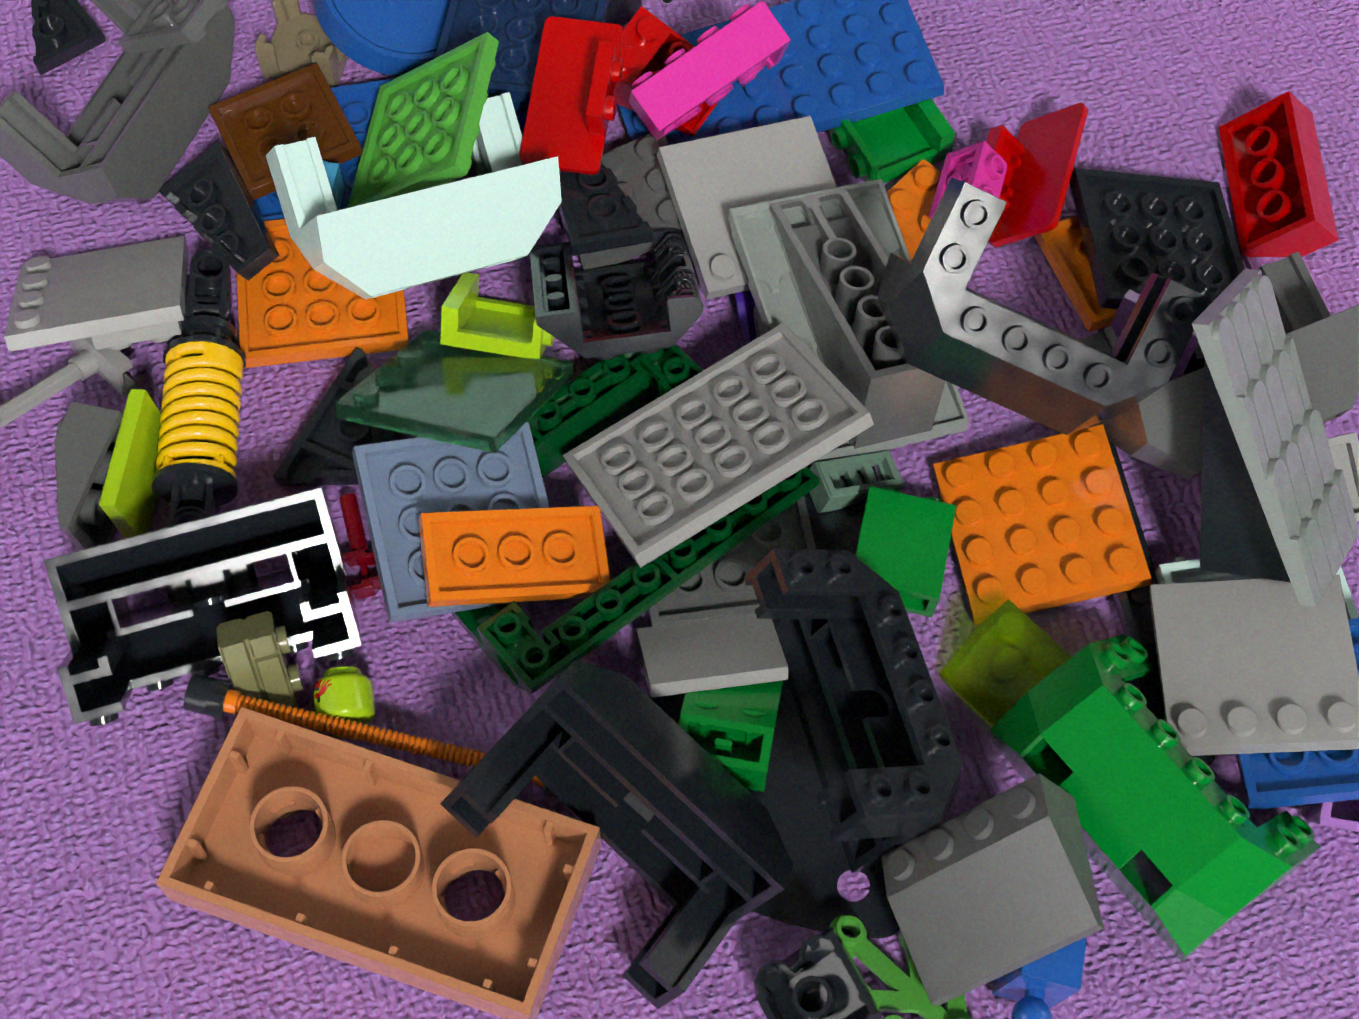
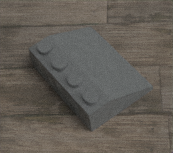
(993, 889)

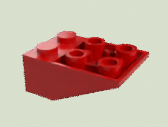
(645, 49)

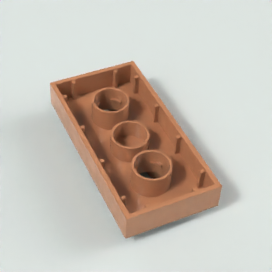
(380, 867)

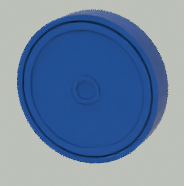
(384, 33)

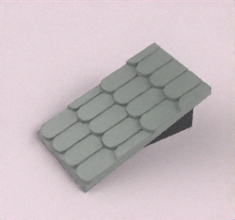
(1267, 466)

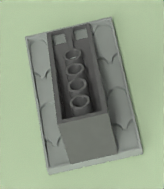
(819, 271)

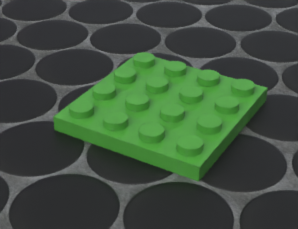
(426, 124)

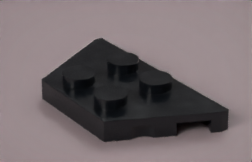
(326, 444)

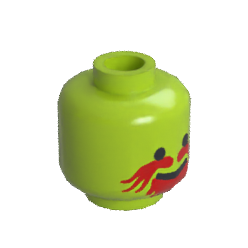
(345, 694)

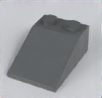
(82, 460)

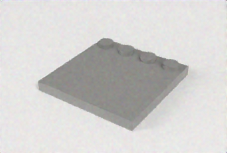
(736, 171)
(98, 293)
(1255, 667)

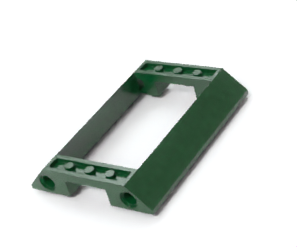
(568, 419)

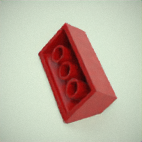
(1278, 180)

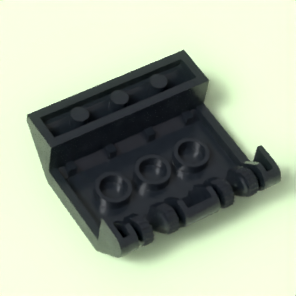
(617, 306)

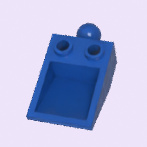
(1043, 982)

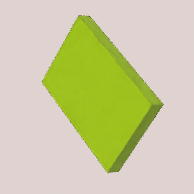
(127, 488)

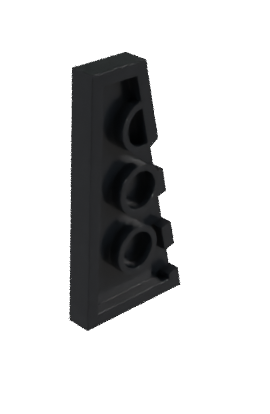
(222, 210)
(599, 213)

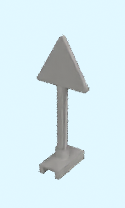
(107, 363)

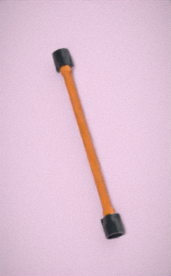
(215, 697)

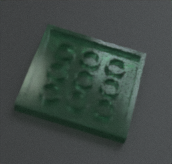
(454, 393)

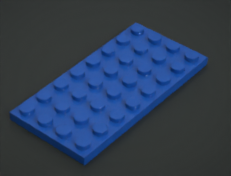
(839, 66)

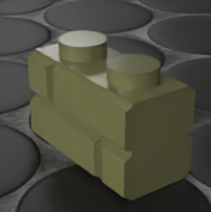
(256, 659)

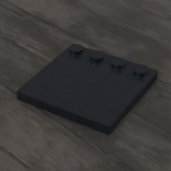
(1156, 227)

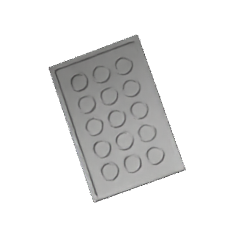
(716, 442)

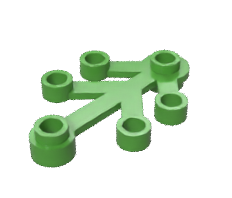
(908, 991)

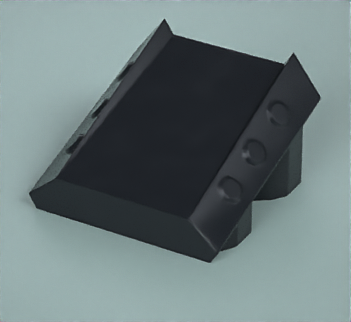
(815, 983)

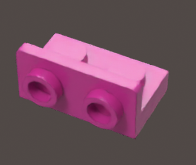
(974, 165)

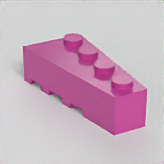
(709, 69)

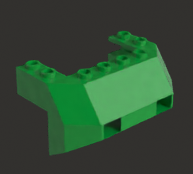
(1143, 801)

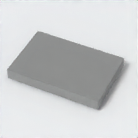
(711, 654)

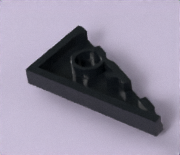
(61, 32)

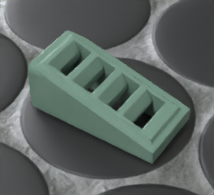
(832, 494)

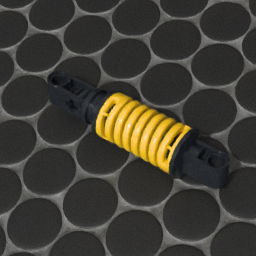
(201, 398)

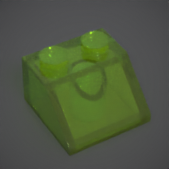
(1001, 662)

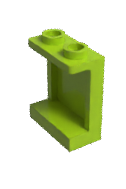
(490, 323)

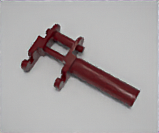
(359, 549)

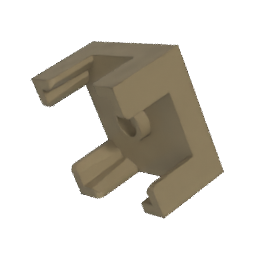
(298, 44)

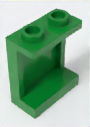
(894, 141)
(907, 544)

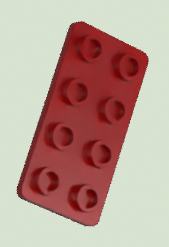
(573, 94)
(1036, 172)

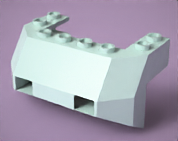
(427, 231)

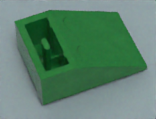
(735, 727)

